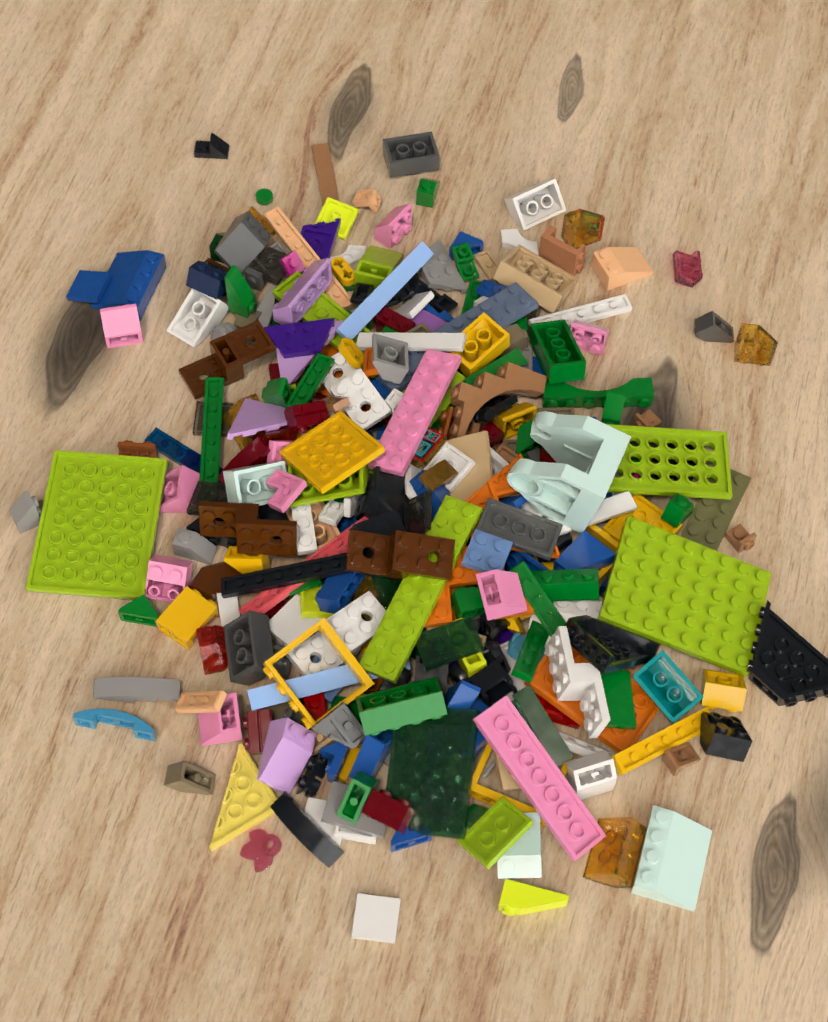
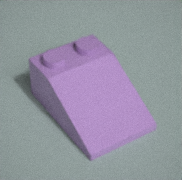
(285, 754)

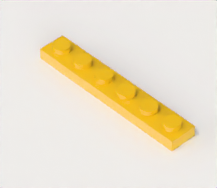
(658, 743)

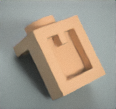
(367, 198)

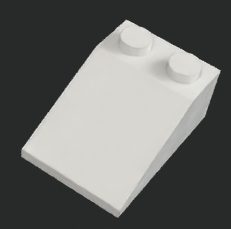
(197, 318)

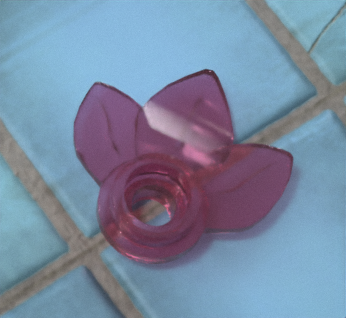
(258, 850)

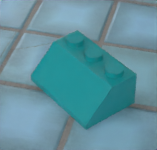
(667, 686)

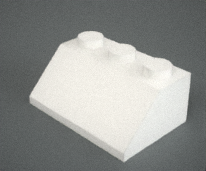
(535, 204)

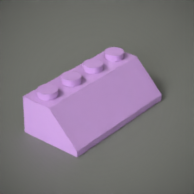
(303, 292)

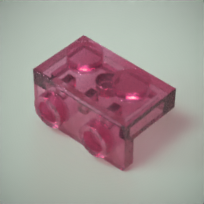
(687, 268)

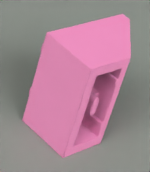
(394, 226)
(121, 325)
(589, 336)
(167, 577)
(501, 593)
(222, 725)

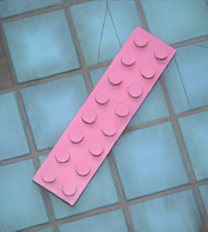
(415, 411)
(539, 778)

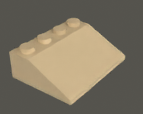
(537, 276)
(478, 449)

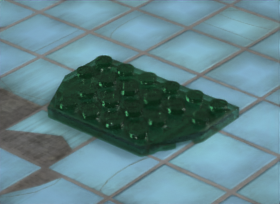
(434, 772)

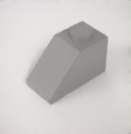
(193, 546)

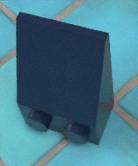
(207, 279)

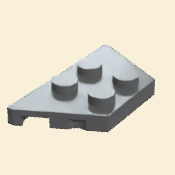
(441, 272)

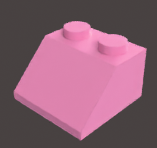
(178, 489)

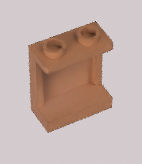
(560, 253)

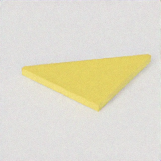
(244, 801)

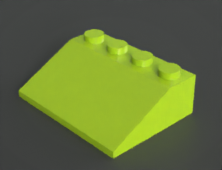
(352, 485)

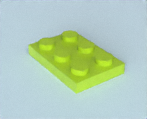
(495, 832)

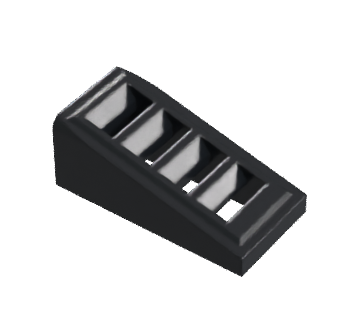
(361, 292)

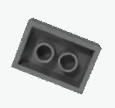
(411, 154)
(248, 647)

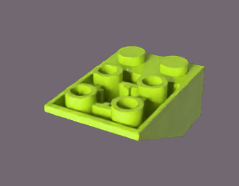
(376, 265)

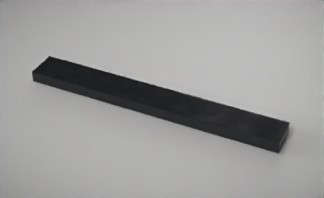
(286, 575)

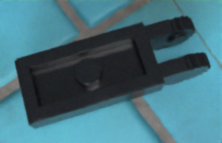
(494, 408)

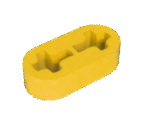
(345, 269)
(351, 353)

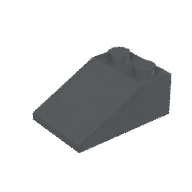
(242, 241)

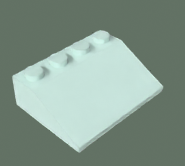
(672, 859)

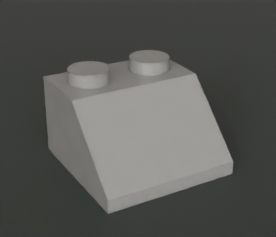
(390, 358)

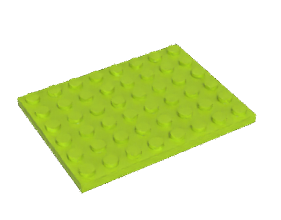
(97, 525)
(685, 596)

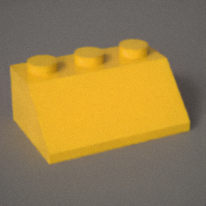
(482, 345)

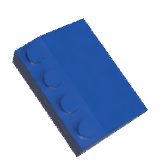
(133, 280)

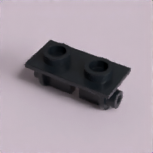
(403, 294)
(307, 782)

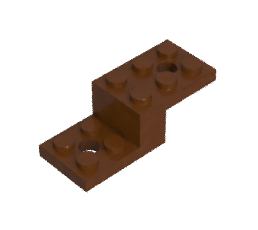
(228, 357)
(252, 533)
(400, 555)

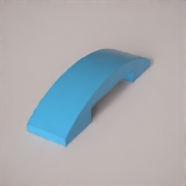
(91, 717)

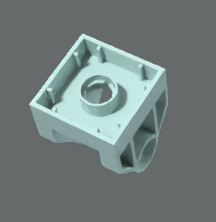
(585, 466)

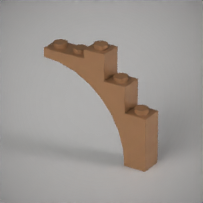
(509, 380)

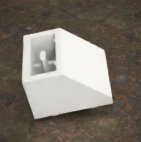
(592, 774)

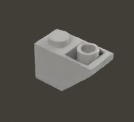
(26, 512)

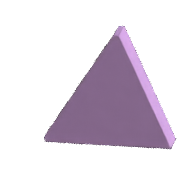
(293, 367)
(256, 417)

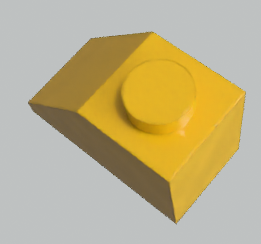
(246, 562)

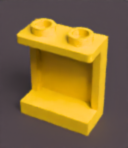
(186, 615)

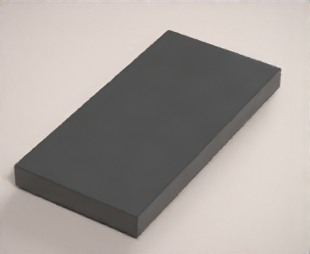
(524, 529)

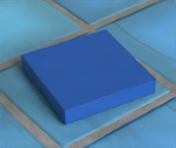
(89, 286)

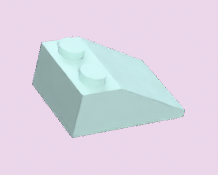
(248, 483)
(525, 856)

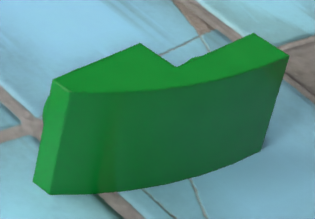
(464, 262)

